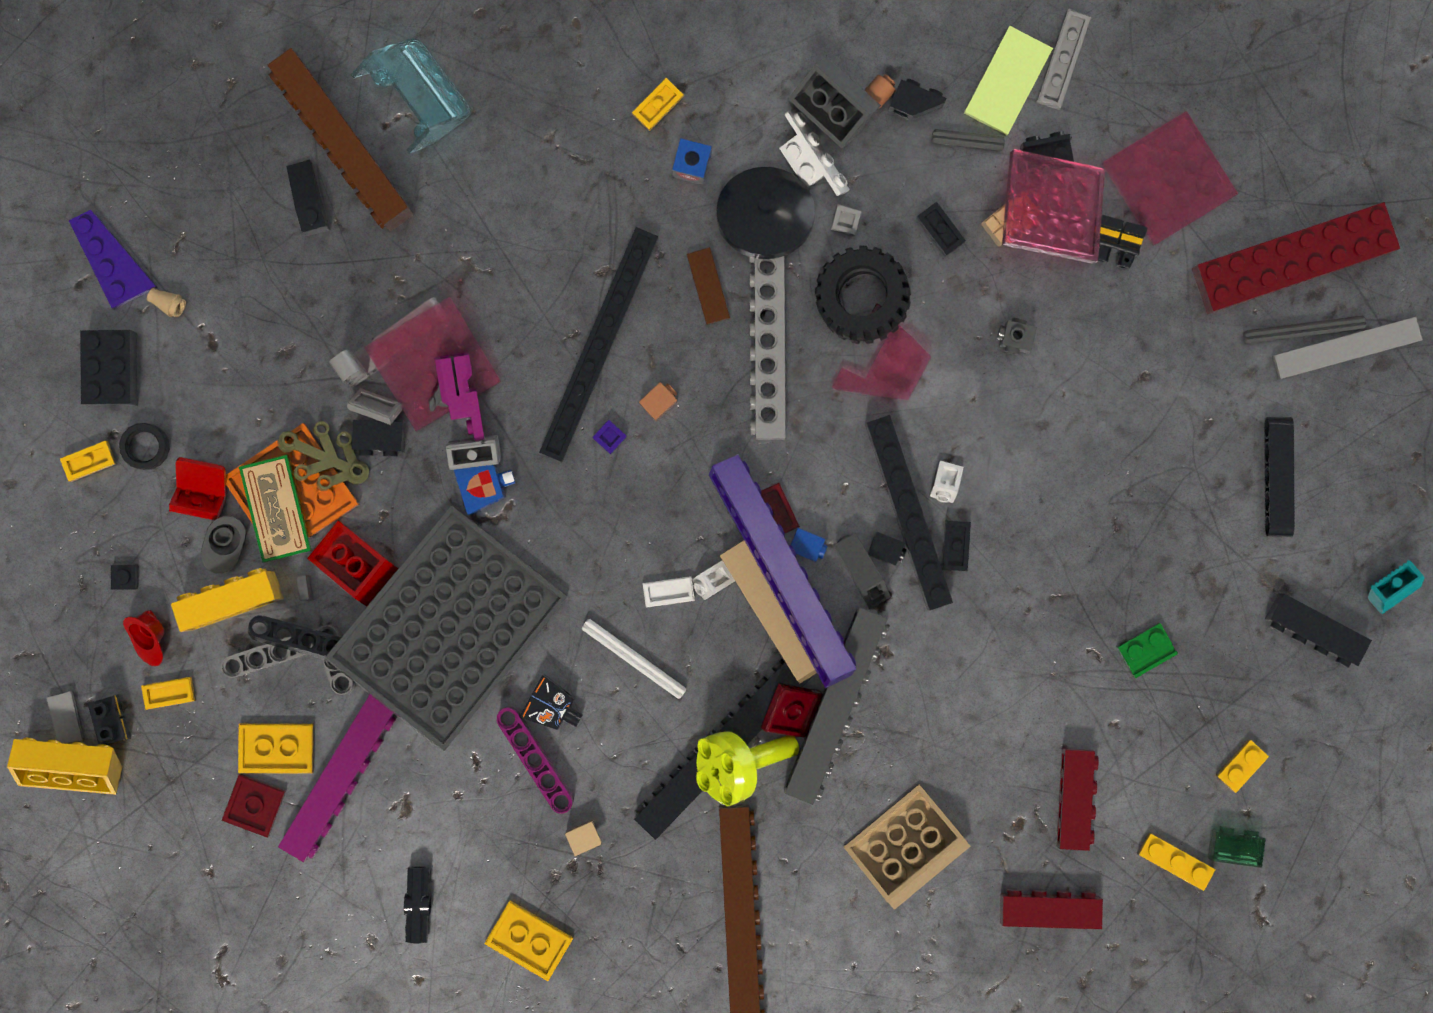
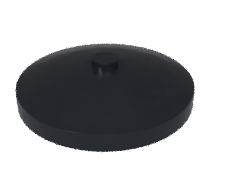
(765, 212)

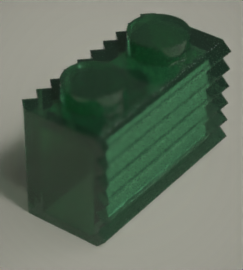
(1237, 848)

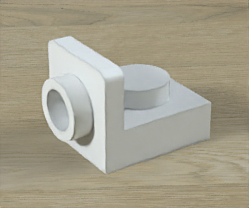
(946, 482)
(712, 580)

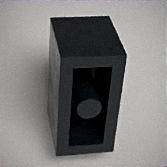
(378, 437)

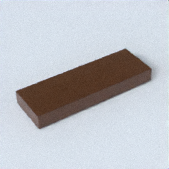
(708, 286)

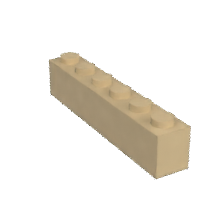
(766, 607)

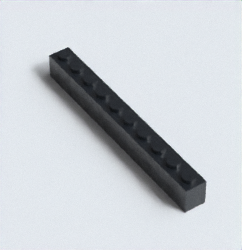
(683, 788)

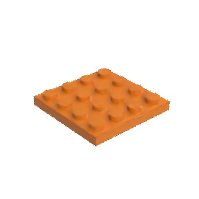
(318, 506)

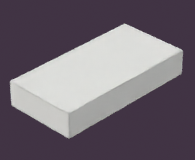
(668, 591)

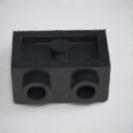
(1055, 146)

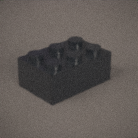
(108, 368)

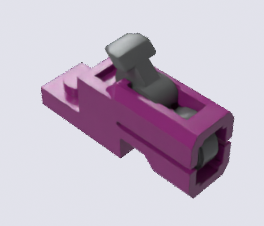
(455, 393)

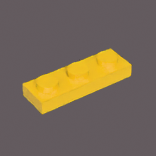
(1176, 861)

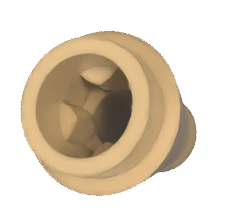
(168, 302)

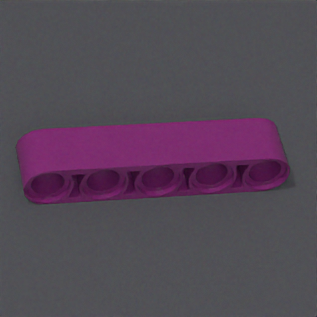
(535, 772)

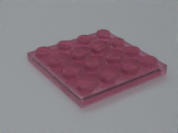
(1169, 178)
(1053, 206)
(408, 360)

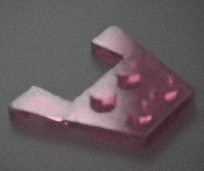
(893, 371)

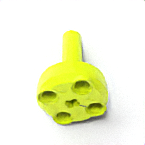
(730, 768)

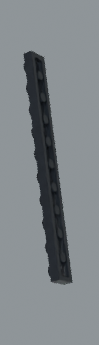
(599, 344)

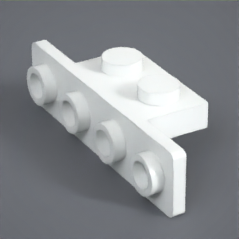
(808, 156)

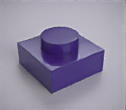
(609, 437)

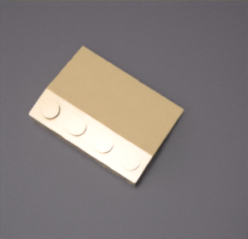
(906, 847)

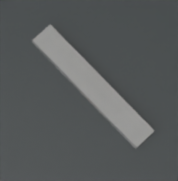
(1347, 348)

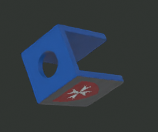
(686, 172)

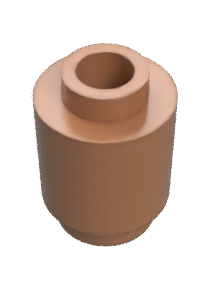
(881, 89)

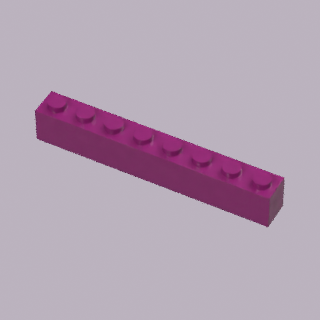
(338, 780)

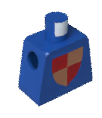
(482, 486)

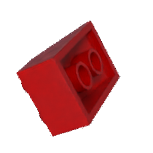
(352, 563)

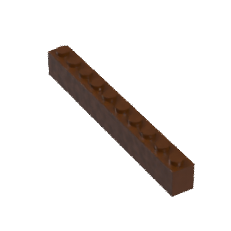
(739, 909)

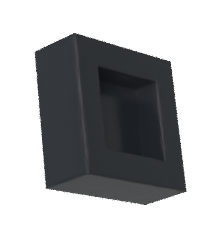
(124, 577)

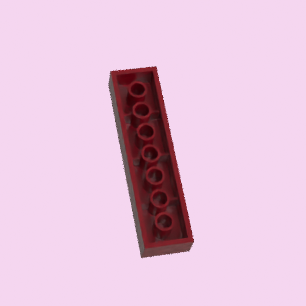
(1295, 258)

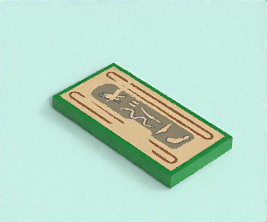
(275, 508)

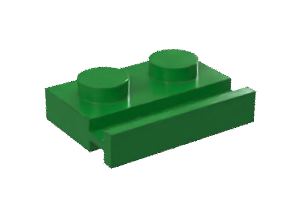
(1147, 650)

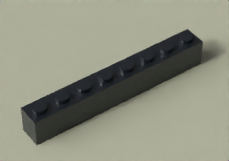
(908, 513)

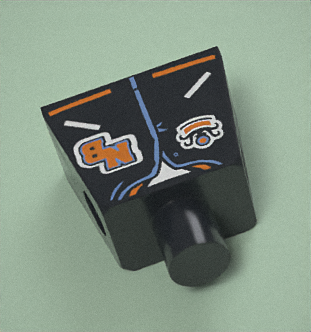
(550, 705)

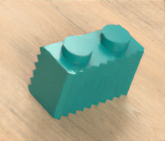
(1395, 587)

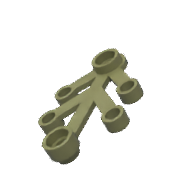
(326, 458)

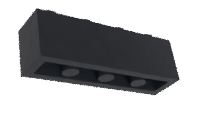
(1318, 630)

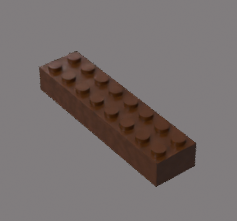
(336, 135)

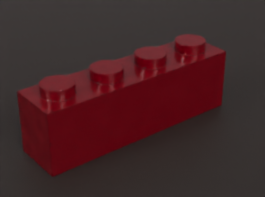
(1076, 798)
(1051, 910)

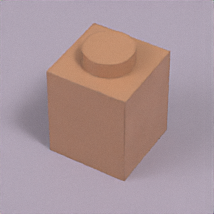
(659, 400)

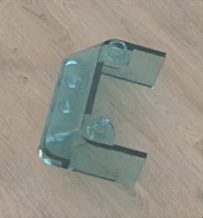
(421, 85)

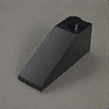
(307, 199)

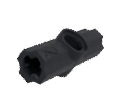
(417, 904)

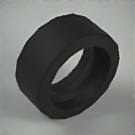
(128, 435)

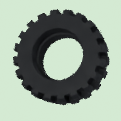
(857, 263)

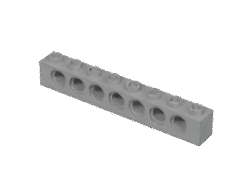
(776, 304)

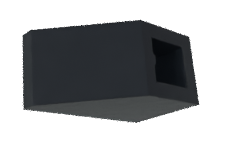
(913, 101)

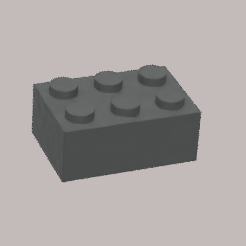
(834, 102)

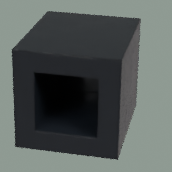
(887, 549)

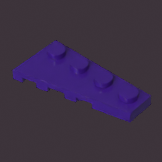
(113, 266)

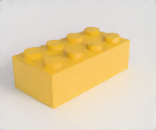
(225, 601)
(64, 766)

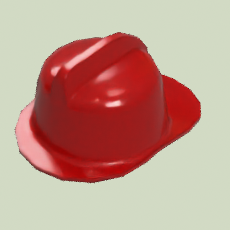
(145, 636)

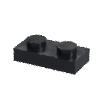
(941, 229)
(956, 546)

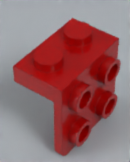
(199, 489)

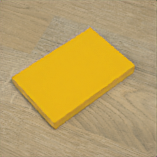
(276, 748)
(528, 940)

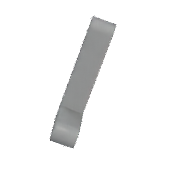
(358, 366)
(271, 658)

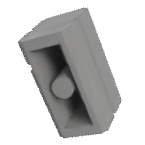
(473, 453)

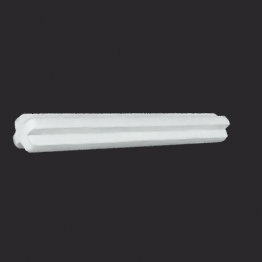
(634, 658)

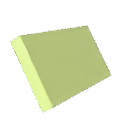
(1008, 80)

